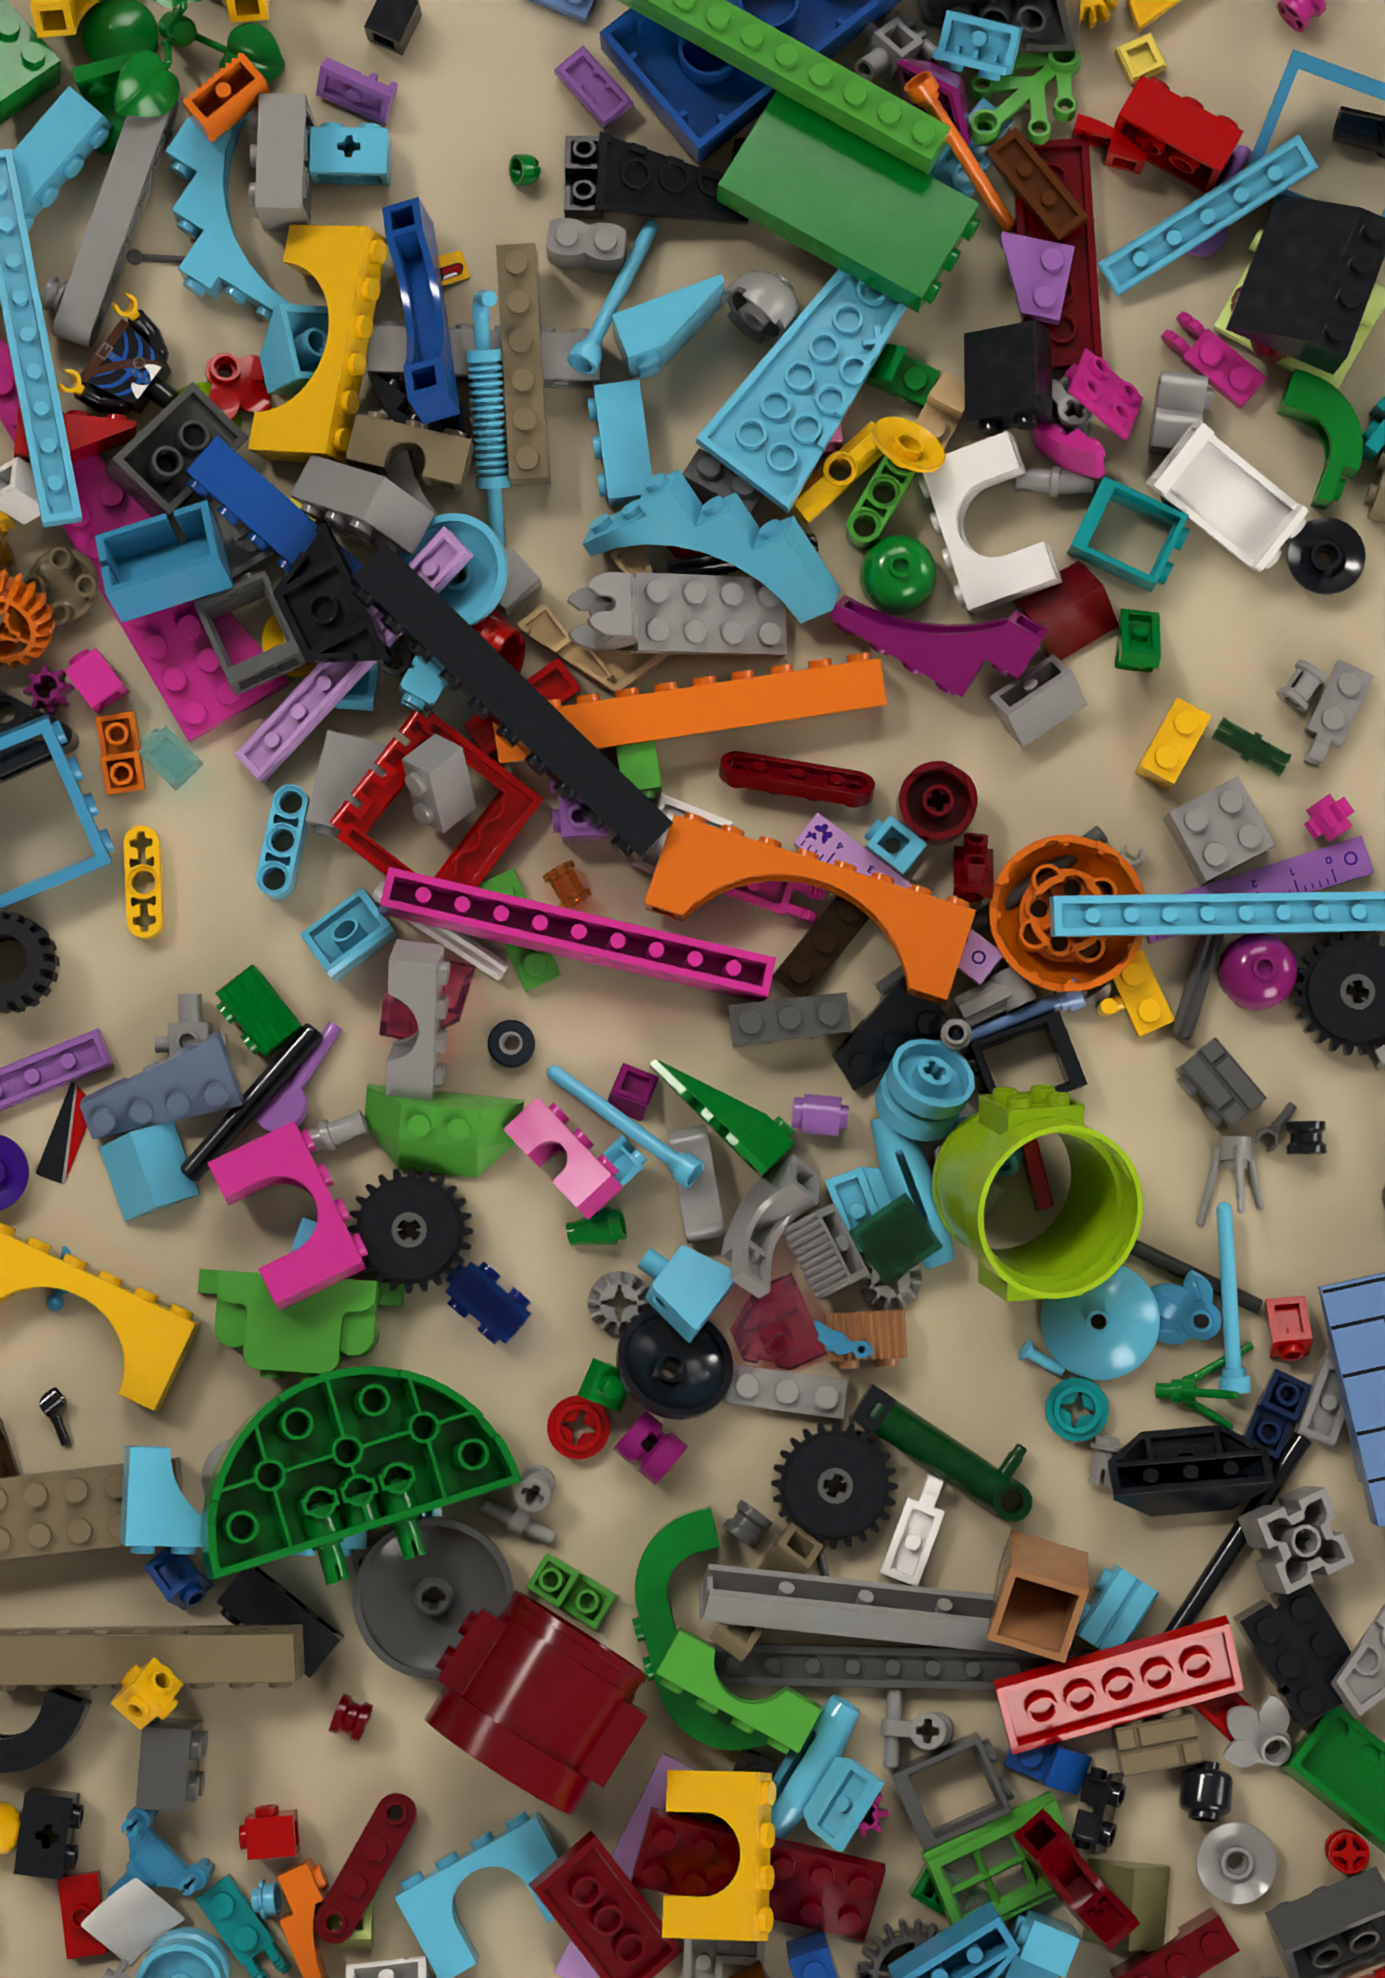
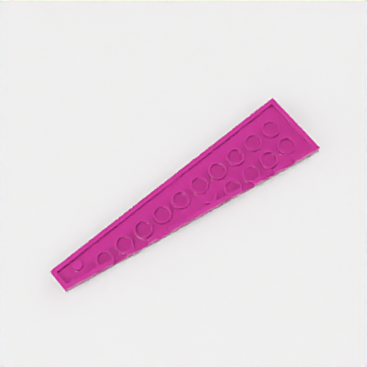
(167, 641)

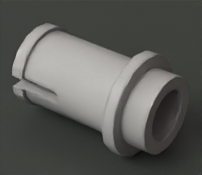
(948, 1030)
(1104, 1449)

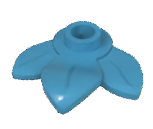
(1181, 1304)

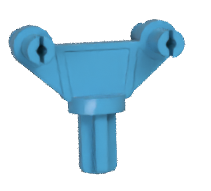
(155, 1860)

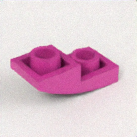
(1070, 451)

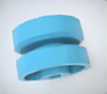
(924, 1090)
(186, 1954)

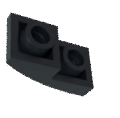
(580, 177)
(392, 399)

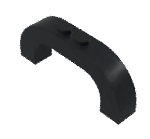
(52, 1730)

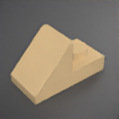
(944, 408)

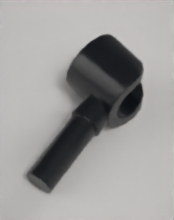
(50, 1404)

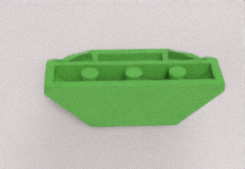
(444, 1135)

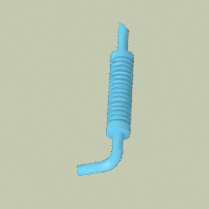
(488, 413)

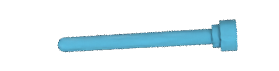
(586, 354)
(683, 1166)
(1234, 1375)

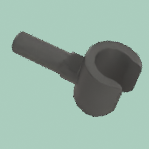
(1276, 1126)

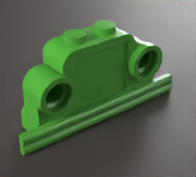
(303, 1336)

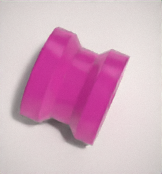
(1300, 12)

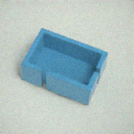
(152, 570)

